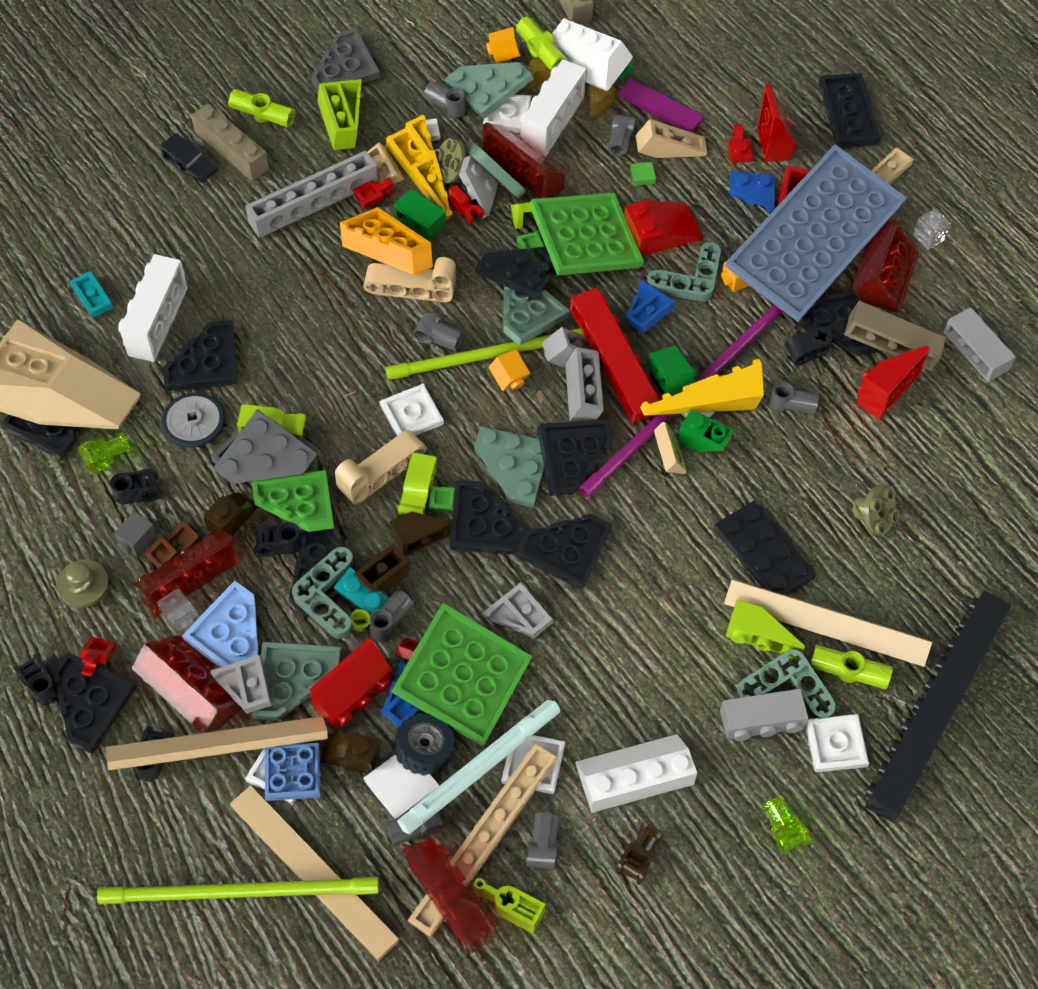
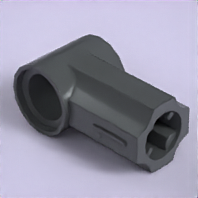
(450, 99)
(622, 130)
(432, 329)
(792, 399)
(391, 615)
(429, 828)
(543, 848)

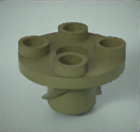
(450, 159)
(877, 509)
(82, 583)

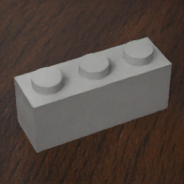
(979, 344)
(584, 385)
(764, 715)

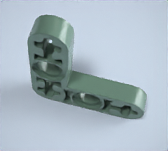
(490, 165)
(698, 281)
(317, 596)
(795, 676)

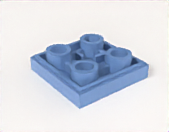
(292, 772)

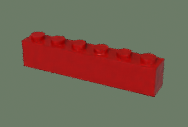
(615, 355)

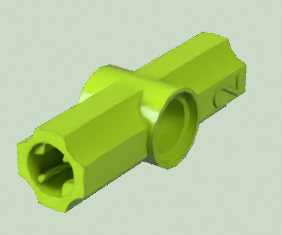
(540, 43)
(261, 108)
(866, 671)

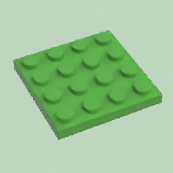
(586, 233)
(462, 674)

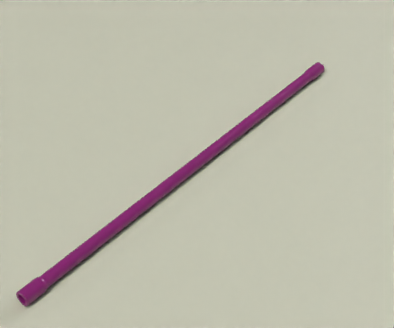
(597, 479)

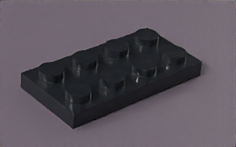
(849, 110)
(764, 550)

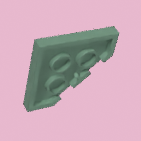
(489, 84)
(528, 317)
(513, 463)
(291, 673)

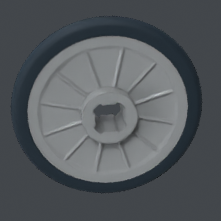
(193, 433)

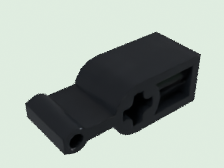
(187, 158)

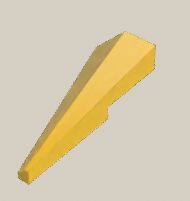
(416, 156)
(716, 393)

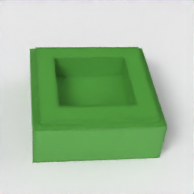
(642, 174)
(530, 240)
(441, 499)

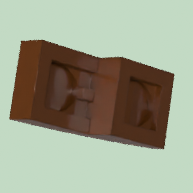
(172, 546)

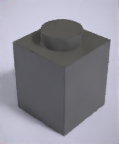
(135, 534)

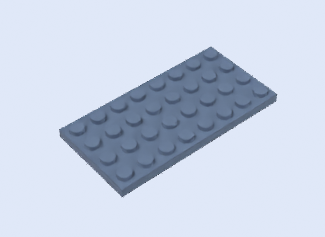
(815, 232)

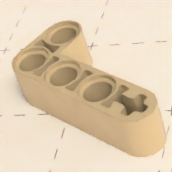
(429, 285)
(364, 479)

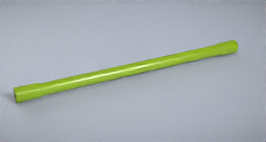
(406, 369)
(122, 894)

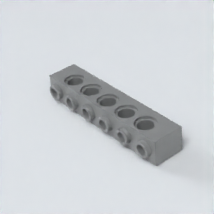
(310, 194)

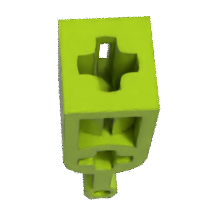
(291, 422)
(418, 483)
(523, 910)

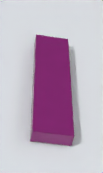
(660, 106)

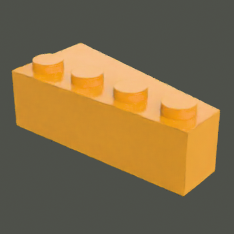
(387, 241)

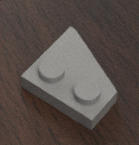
(478, 183)
(519, 612)
(245, 683)

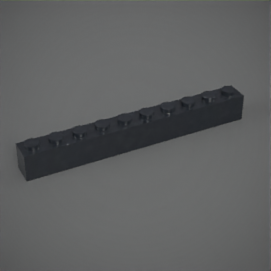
(937, 707)

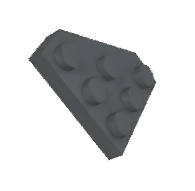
(346, 61)
(264, 452)

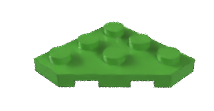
(297, 499)

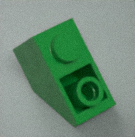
(704, 433)

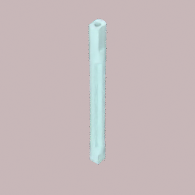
(478, 766)

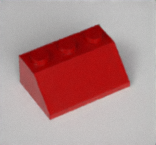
(351, 685)

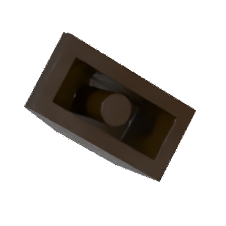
(229, 513)
(417, 531)
(384, 570)
(351, 752)

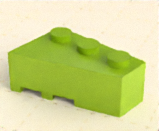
(340, 111)

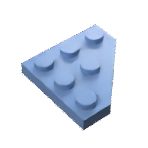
(227, 628)

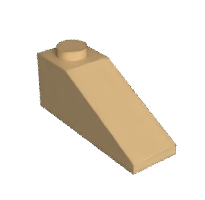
(668, 141)

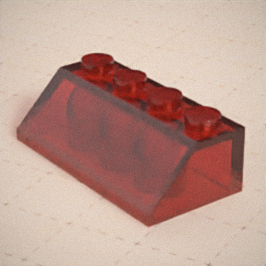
(522, 161)
(886, 268)
(188, 570)
(185, 682)
(449, 895)

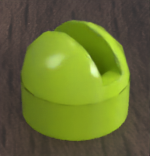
(359, 616)

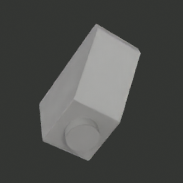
(561, 346)

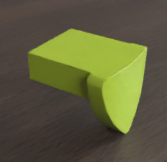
(517, 213)

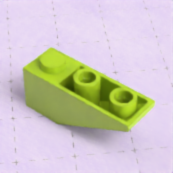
(758, 628)

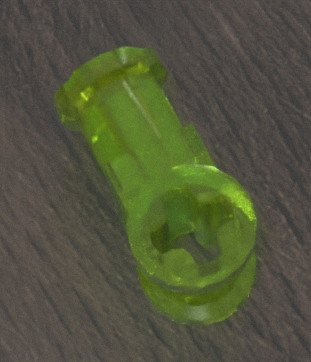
(102, 452)
(786, 828)

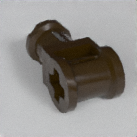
(637, 858)

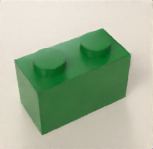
(420, 214)
(671, 370)

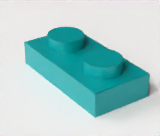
(91, 294)
(357, 594)

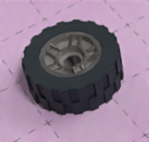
(419, 731)

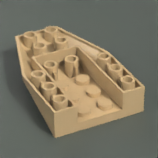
(57, 384)

